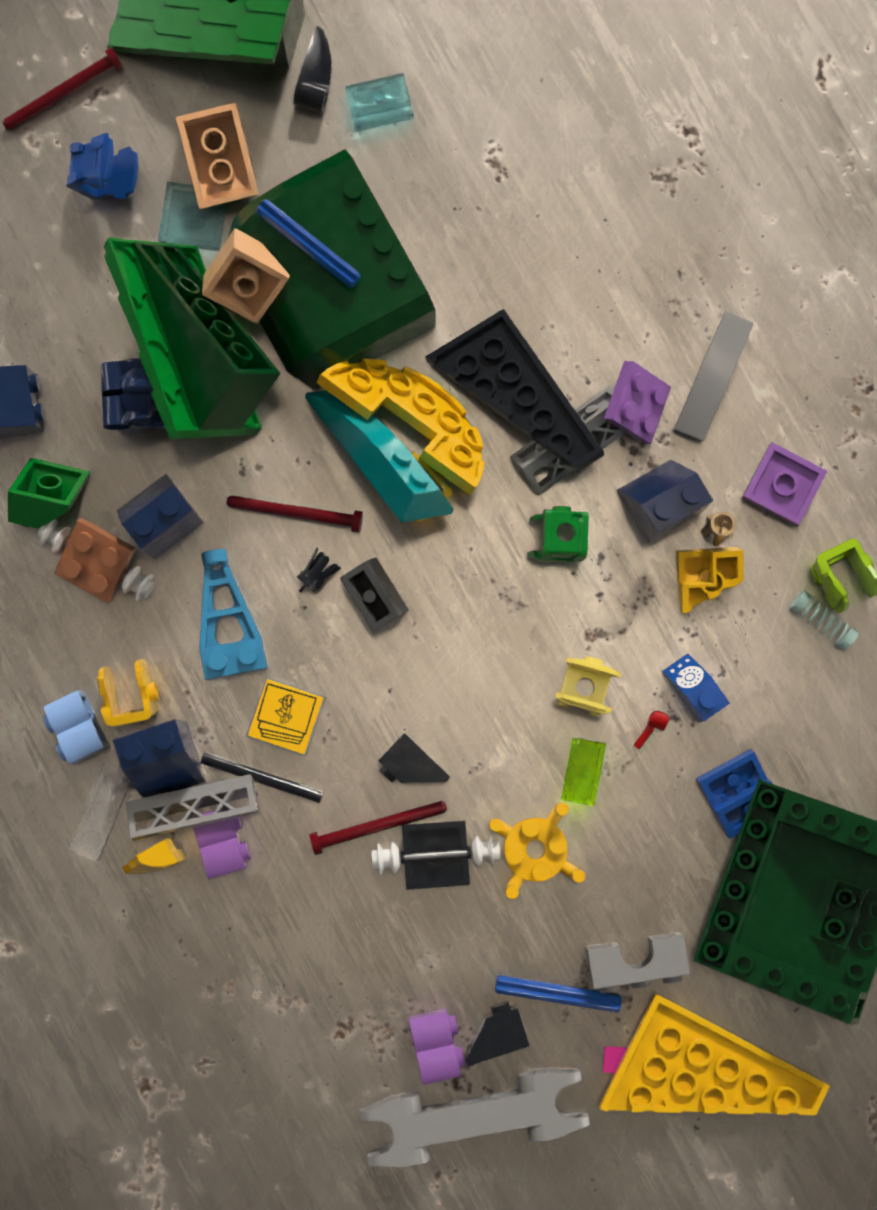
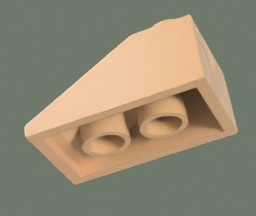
(217, 155)

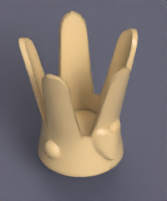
(721, 525)

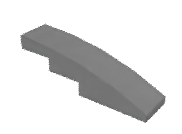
(714, 375)

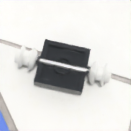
(435, 855)

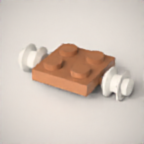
(95, 560)

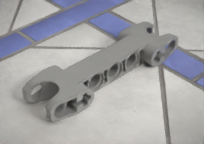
(526, 1107)

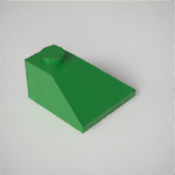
(43, 492)

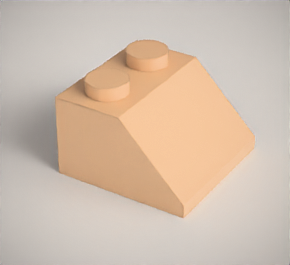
(244, 277)

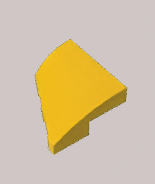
(706, 573)
(155, 858)

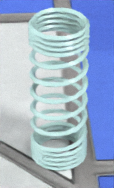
(849, 634)

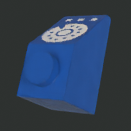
(695, 688)

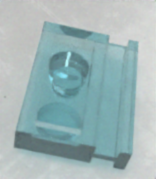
(379, 102)

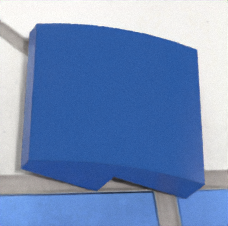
(731, 789)

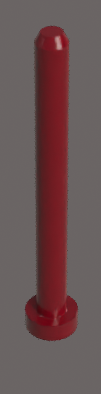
(63, 89)
(351, 520)
(375, 826)

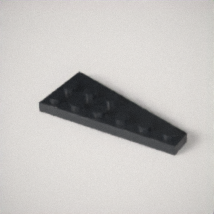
(510, 379)

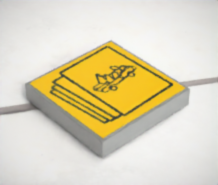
(286, 716)

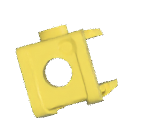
(594, 671)

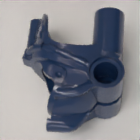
(127, 398)

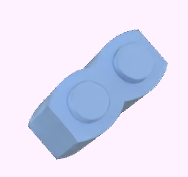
(75, 727)

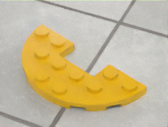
(420, 403)

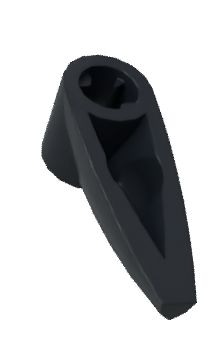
(315, 75)

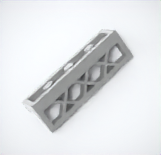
(534, 456)
(190, 800)

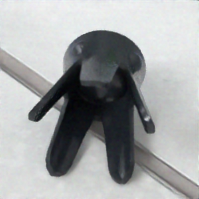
(312, 575)

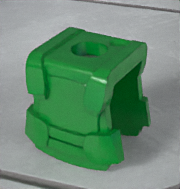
(554, 548)

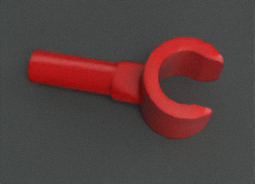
(656, 720)

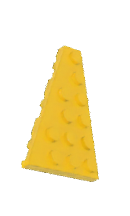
(696, 1066)

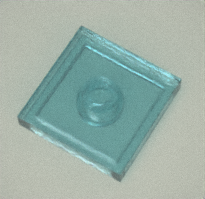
(188, 225)

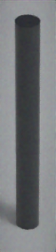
(262, 777)

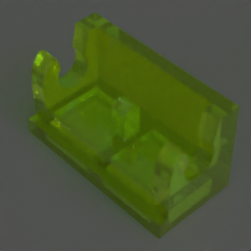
(583, 771)

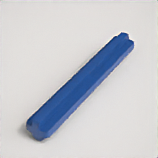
(308, 243)
(558, 993)

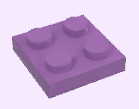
(637, 402)
(784, 484)

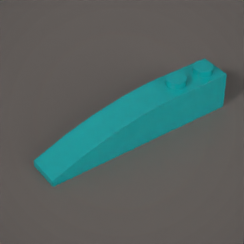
(382, 460)

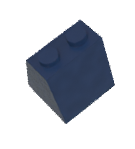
(19, 402)
(665, 498)
(159, 517)
(160, 758)

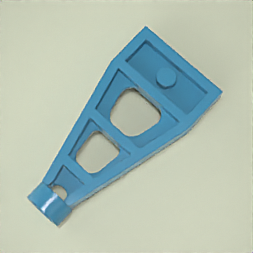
(235, 657)

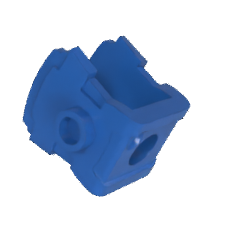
(99, 173)

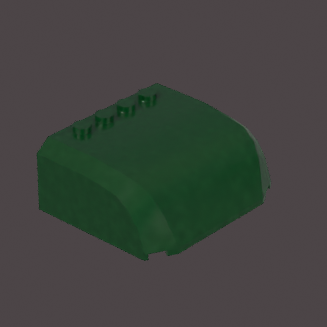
(315, 315)

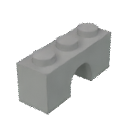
(665, 961)

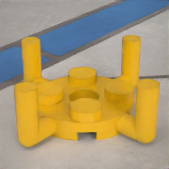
(549, 863)

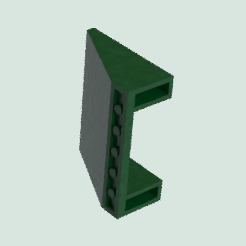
(799, 904)

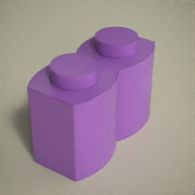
(221, 846)
(435, 1046)

